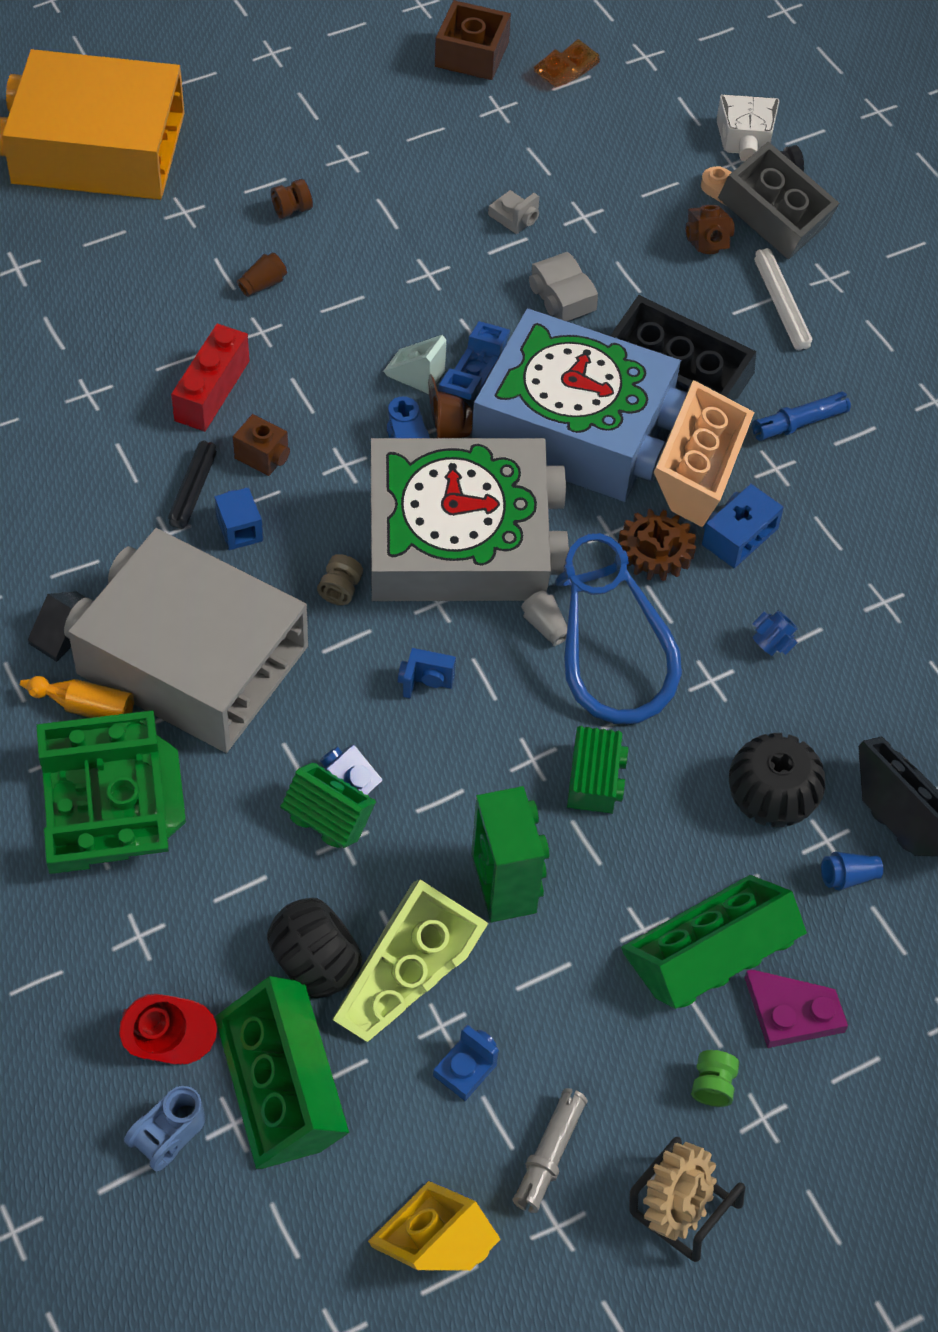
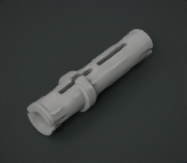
(543, 1165)

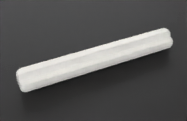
(783, 299)

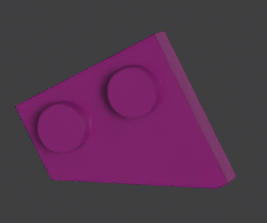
(794, 1009)

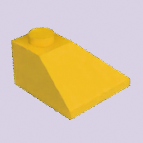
(437, 1232)

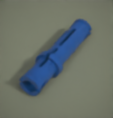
(788, 419)

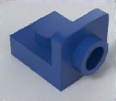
(428, 668)
(467, 1062)

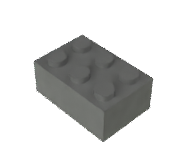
(778, 200)

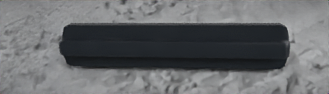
(192, 484)

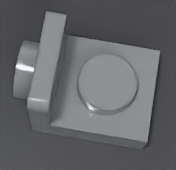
(515, 211)

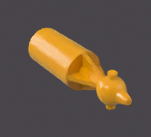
(81, 696)

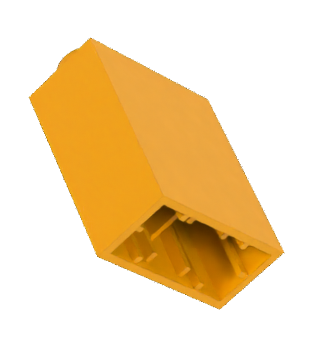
(92, 124)

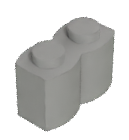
(563, 287)

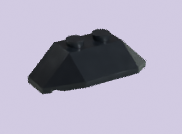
(899, 796)

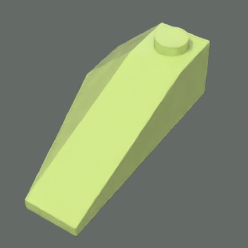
(412, 954)

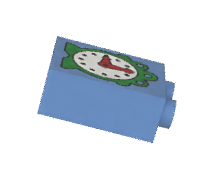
(587, 397)

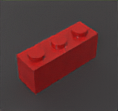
(210, 377)

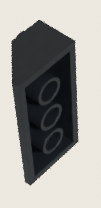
(703, 353)

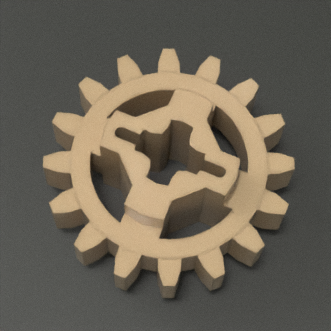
(680, 1190)

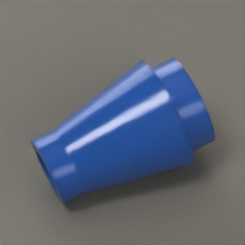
(847, 869)

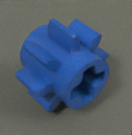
(775, 633)

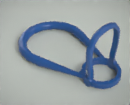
(571, 656)

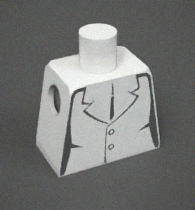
(746, 123)

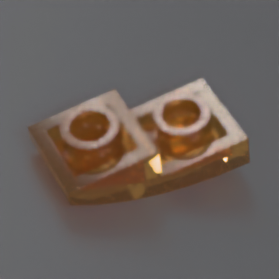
(569, 65)

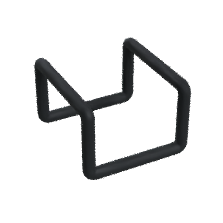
(734, 1198)

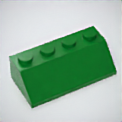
(715, 940)
(280, 1073)

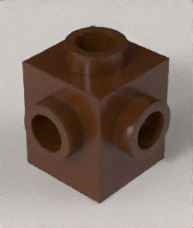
(709, 229)

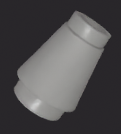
(545, 616)

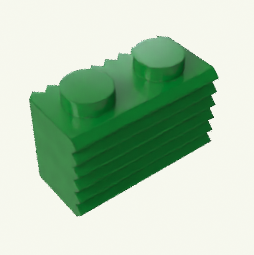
(595, 770)
(327, 805)

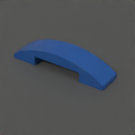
(477, 362)

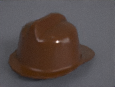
(450, 413)

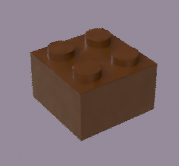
(472, 40)

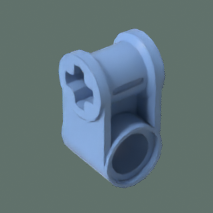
(161, 1133)

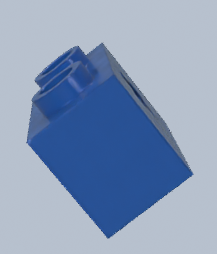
(741, 525)

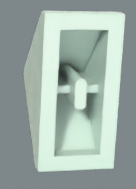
(416, 362)

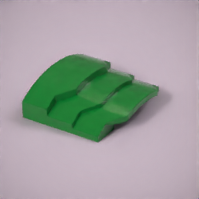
(108, 790)

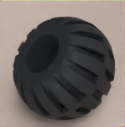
(777, 780)
(314, 947)

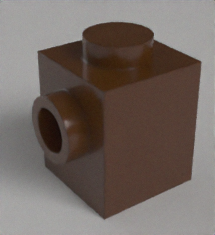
(261, 445)

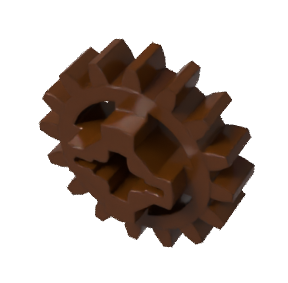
(657, 544)

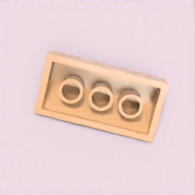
(701, 452)

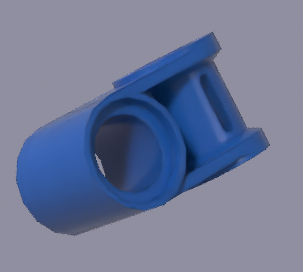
(405, 419)

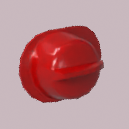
(167, 1029)

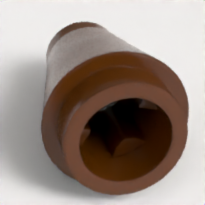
(262, 274)

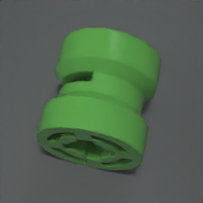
(715, 1078)

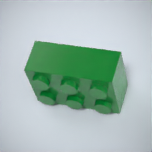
(508, 853)

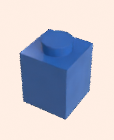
(238, 518)

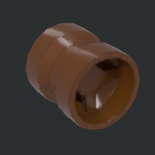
(291, 198)

